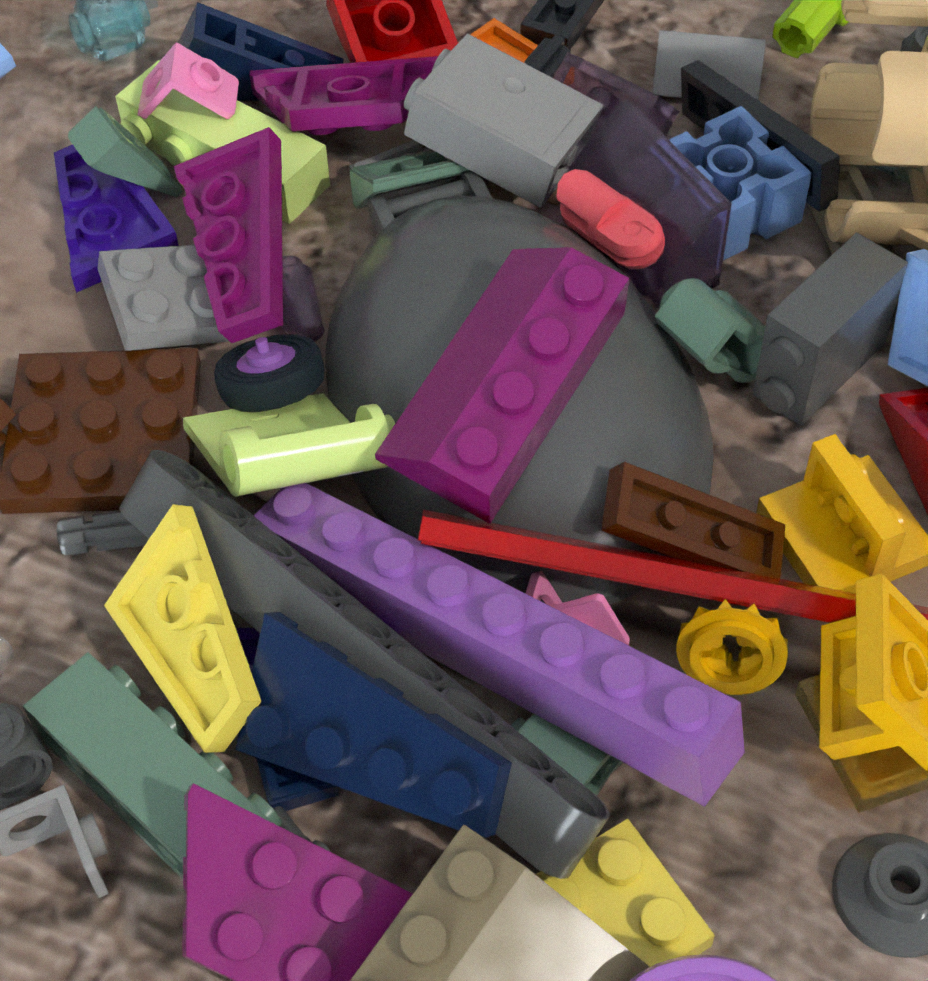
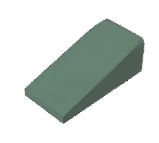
(119, 153)

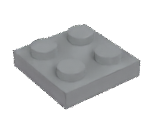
(158, 297)

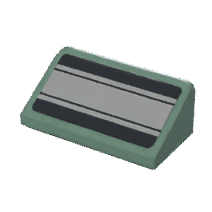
(402, 176)

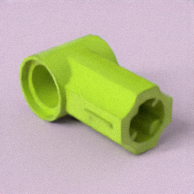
(806, 25)

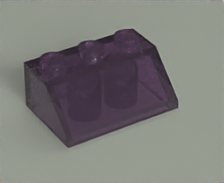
(653, 173)

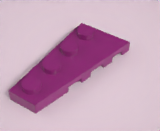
(238, 226)

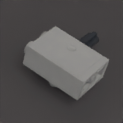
(503, 115)

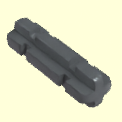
(106, 531)

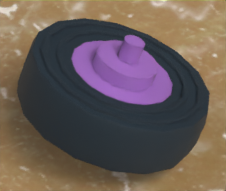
(269, 372)

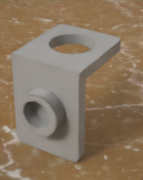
(60, 818)

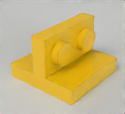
(845, 521)
(875, 676)

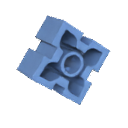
(762, 184)

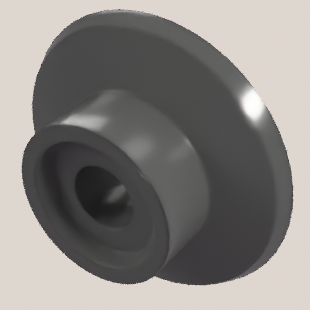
(869, 902)

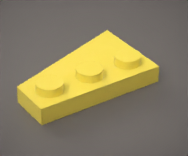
(184, 631)

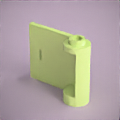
(288, 443)

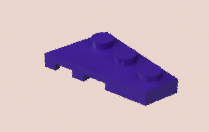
(104, 216)

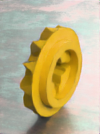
(707, 659)

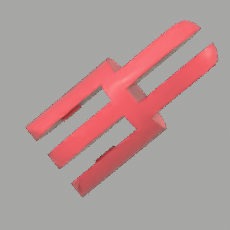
(610, 220)

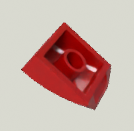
(391, 28)

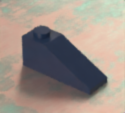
(244, 46)

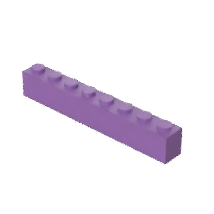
(520, 646)

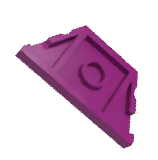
(340, 94)
(273, 902)

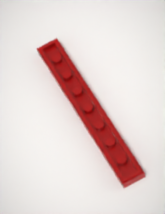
(637, 568)

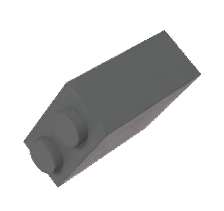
(828, 328)

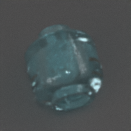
(109, 26)

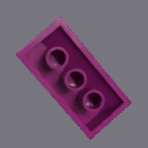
(506, 377)

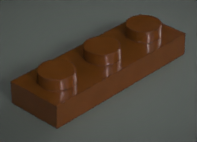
(690, 523)

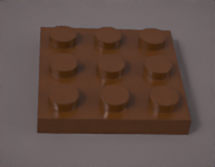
(91, 425)

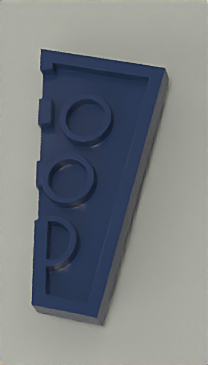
(364, 736)

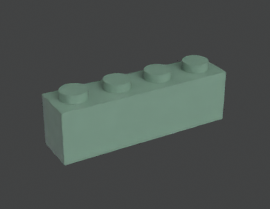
(130, 754)

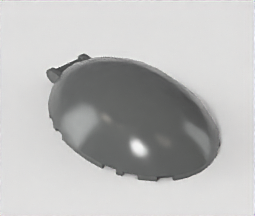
(405, 307)

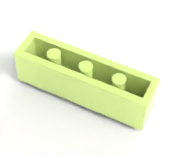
(186, 129)

